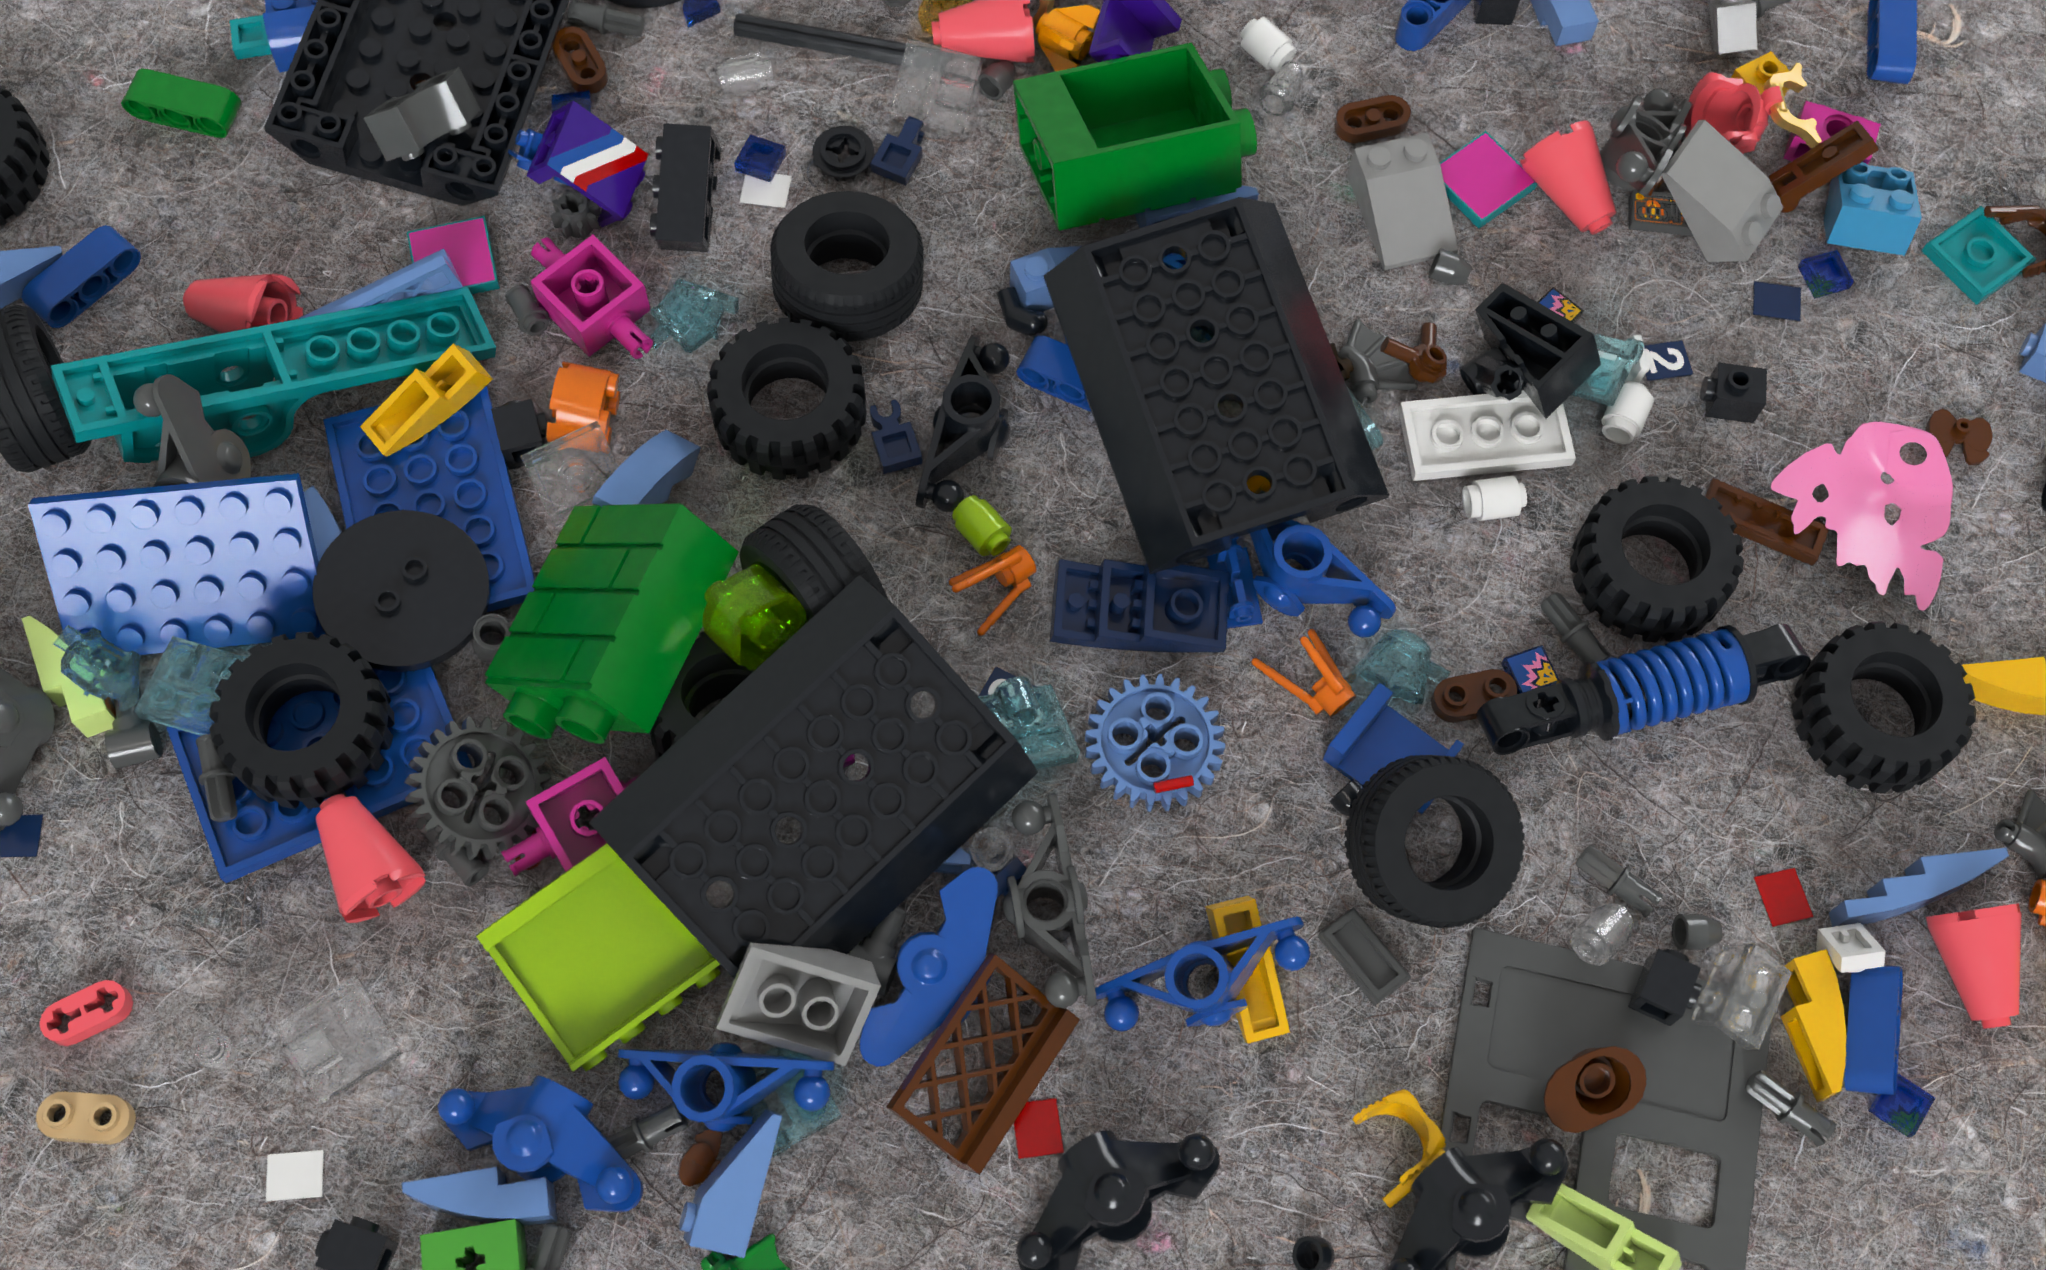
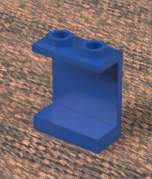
(1378, 737)

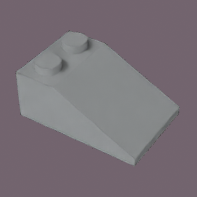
(1721, 195)
(1403, 200)
(801, 999)

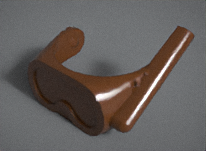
(2033, 215)

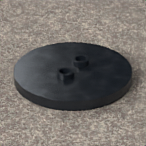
(402, 589)

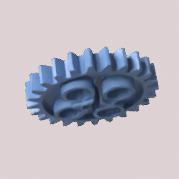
(1128, 715)

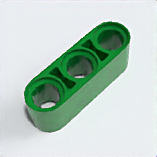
(181, 103)

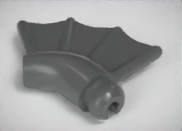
(1372, 367)
(2028, 833)

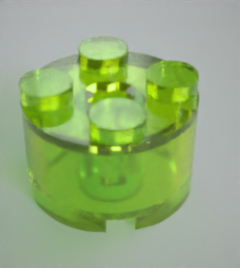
(751, 615)

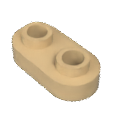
(83, 1118)

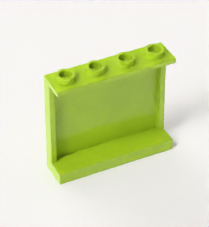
(596, 957)

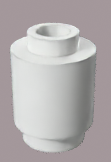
(1267, 44)
(1628, 414)
(1494, 498)

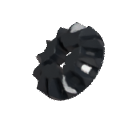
(830, 145)

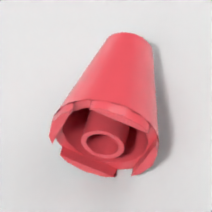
(988, 30)
(1573, 176)
(242, 301)
(364, 860)
(1982, 960)

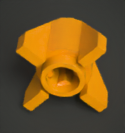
(1065, 34)

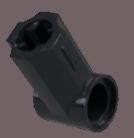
(1493, 375)

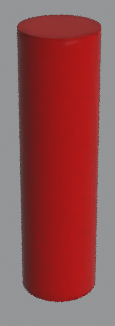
(1173, 784)

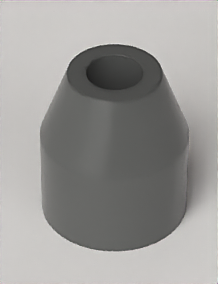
(996, 79)
(1449, 268)
(1695, 931)

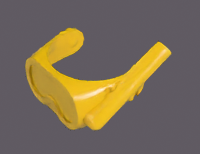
(1406, 1107)

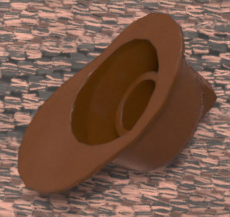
(1594, 1088)

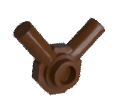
(1425, 361)

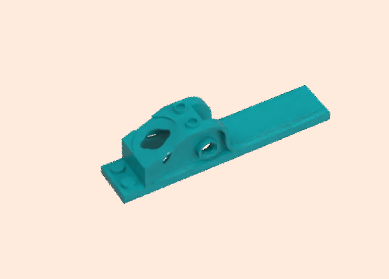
(301, 354)

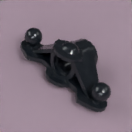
(966, 436)
(1110, 1192)
(1469, 1202)

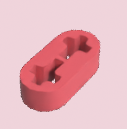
(86, 1004)

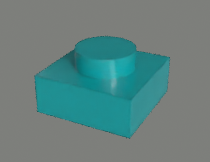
(249, 37)

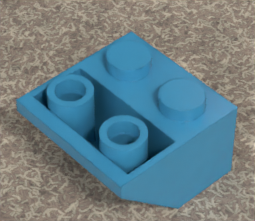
(1872, 209)

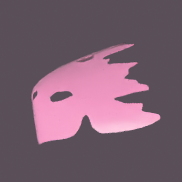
(1859, 501)

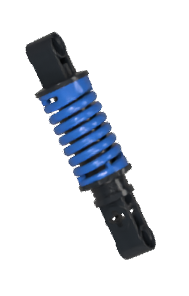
(1646, 688)

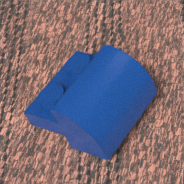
(285, 26)

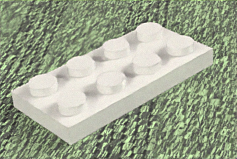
(1482, 436)

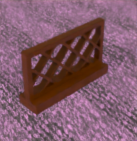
(1005, 1093)

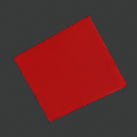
(1783, 897)
(1038, 1129)

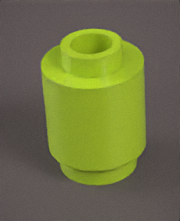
(982, 526)

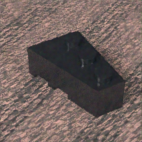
(684, 187)
(1545, 345)

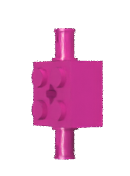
(591, 296)
(556, 815)

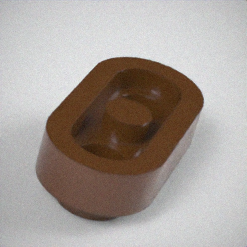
(582, 62)
(1369, 119)
(1474, 693)

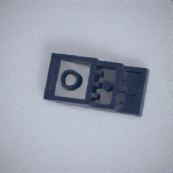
(1137, 611)

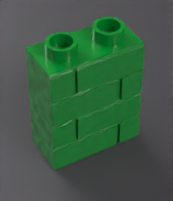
(1131, 135)
(609, 620)

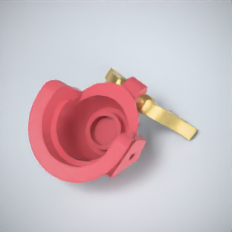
(1742, 112)

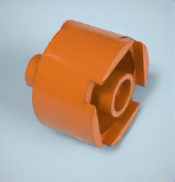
(582, 397)

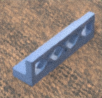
(420, 278)

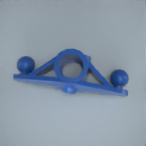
(1290, 588)
(934, 969)
(1216, 1009)
(741, 1091)
(544, 1134)

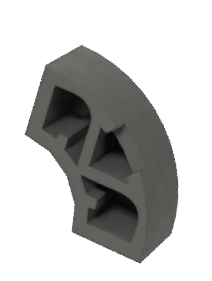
(415, 119)

